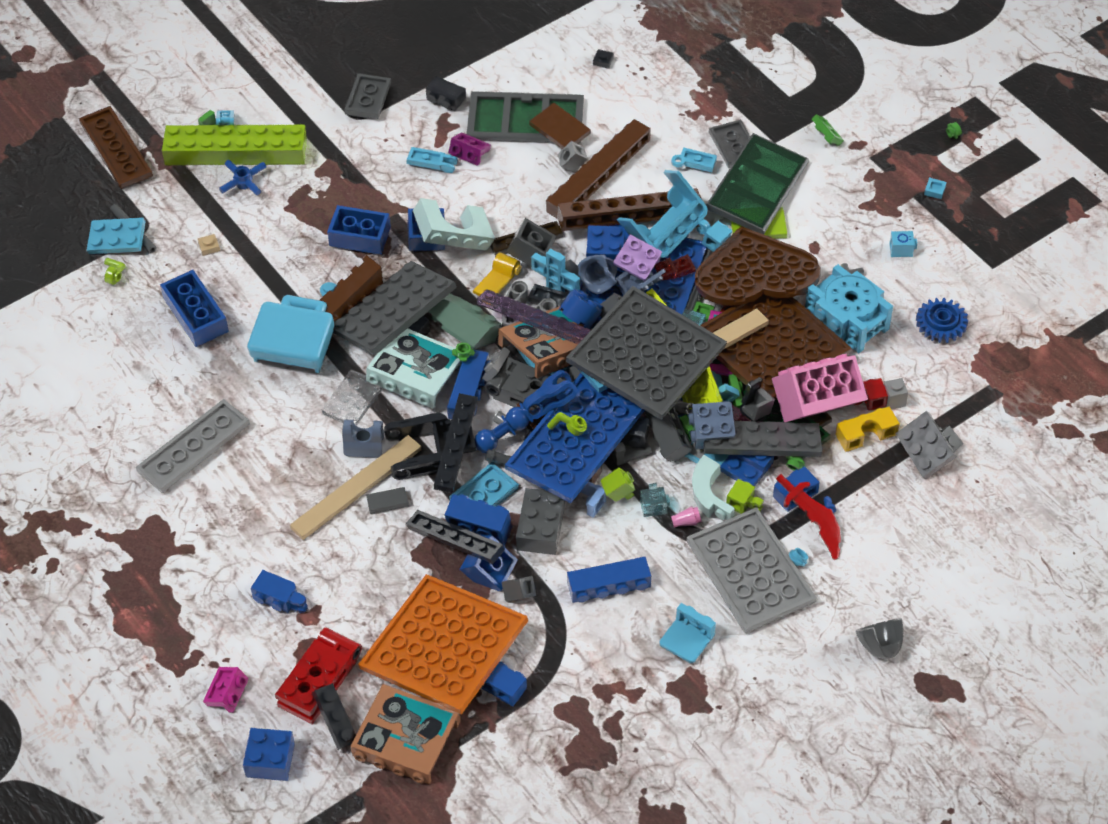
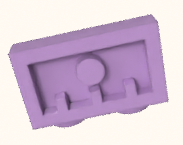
(637, 257)

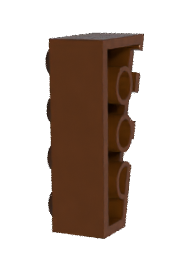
(354, 288)

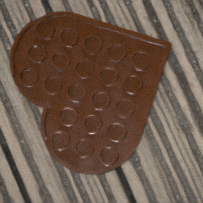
(754, 266)

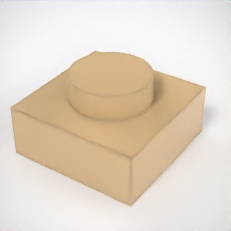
(208, 244)

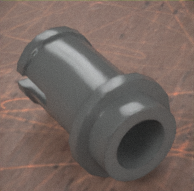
(496, 457)

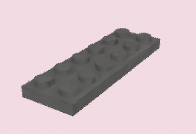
(769, 440)

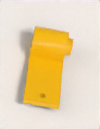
(502, 272)

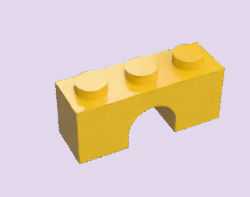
(881, 422)

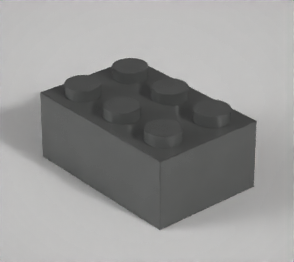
(540, 522)

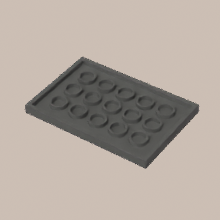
(393, 307)

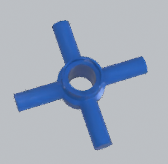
(242, 177)

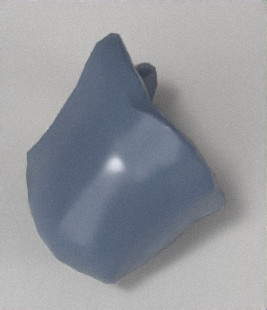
(597, 273)

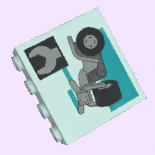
(413, 367)

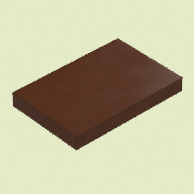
(559, 126)

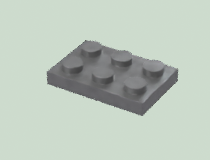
(926, 445)

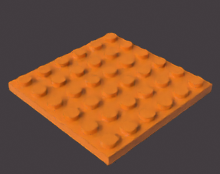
(443, 643)

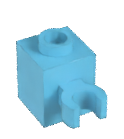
(714, 235)

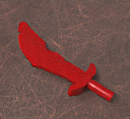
(816, 513)

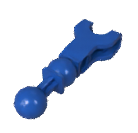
(517, 418)

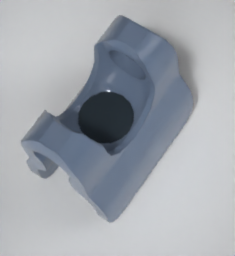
(362, 441)

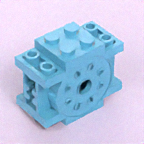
(850, 307)

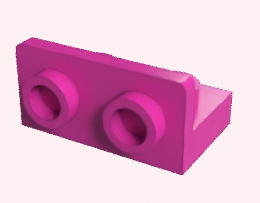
(226, 688)

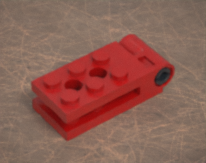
(324, 662)

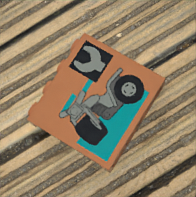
(542, 348)
(404, 733)

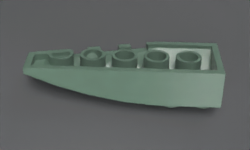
(466, 321)

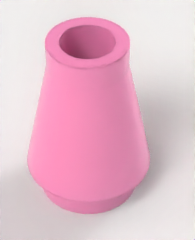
(687, 517)

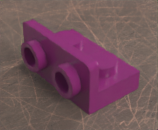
(468, 148)

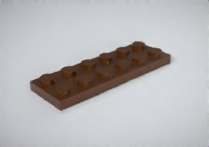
(115, 147)

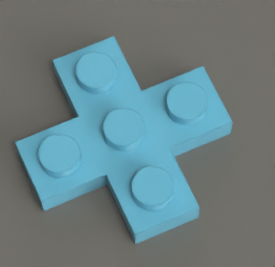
(554, 270)

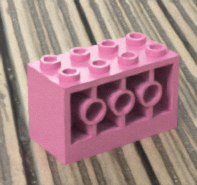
(819, 387)

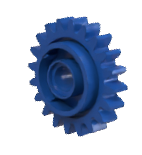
(942, 320)

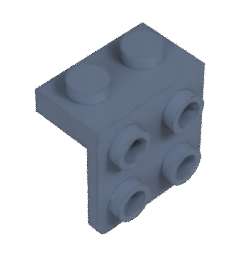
(627, 280)
(711, 422)

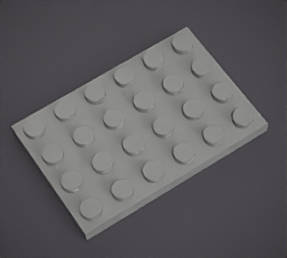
(751, 570)

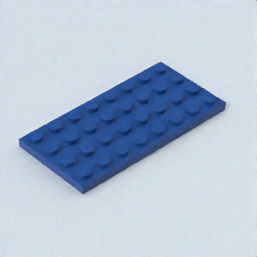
(566, 461)

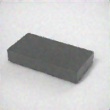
(387, 500)

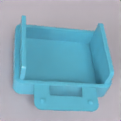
(292, 332)

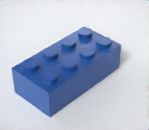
(194, 308)

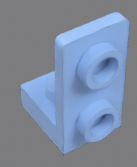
(596, 498)

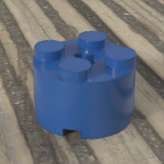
(580, 309)

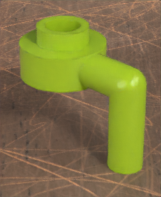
(113, 272)
(576, 424)

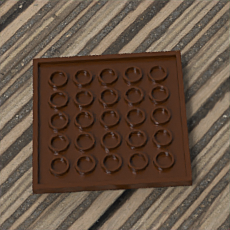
(787, 341)

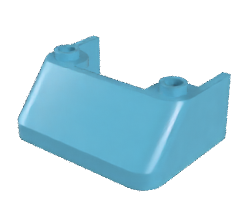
(677, 222)

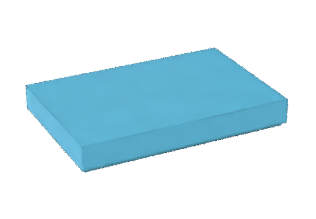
(489, 485)

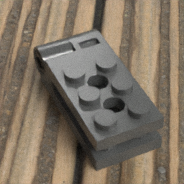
(515, 383)

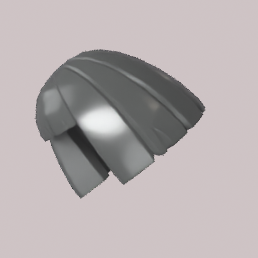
(882, 638)

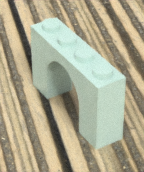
(435, 229)

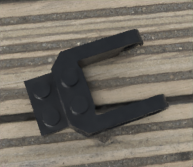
(431, 423)

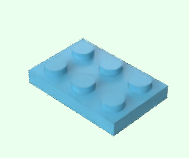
(116, 236)

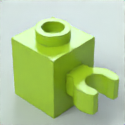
(618, 485)
(742, 496)

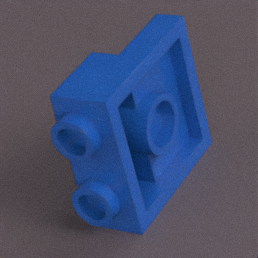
(747, 467)

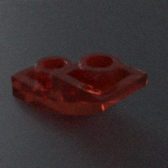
(676, 268)

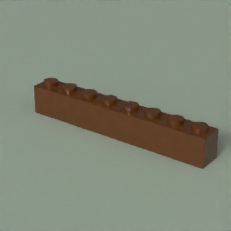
(601, 166)

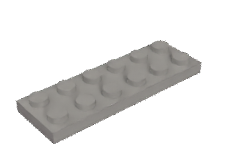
(192, 445)

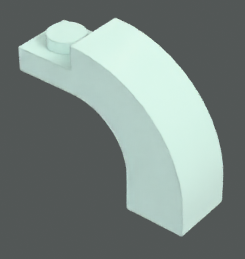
(702, 480)

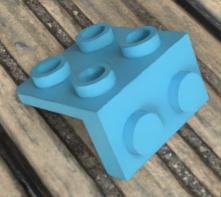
(688, 634)

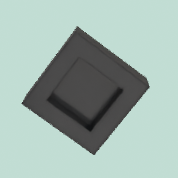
(603, 58)

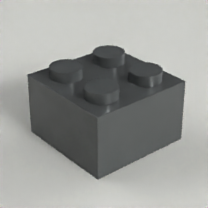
(530, 240)

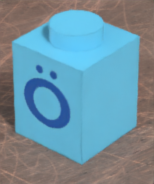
(902, 243)

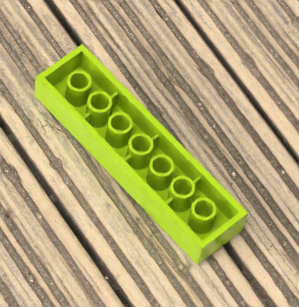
(235, 143)

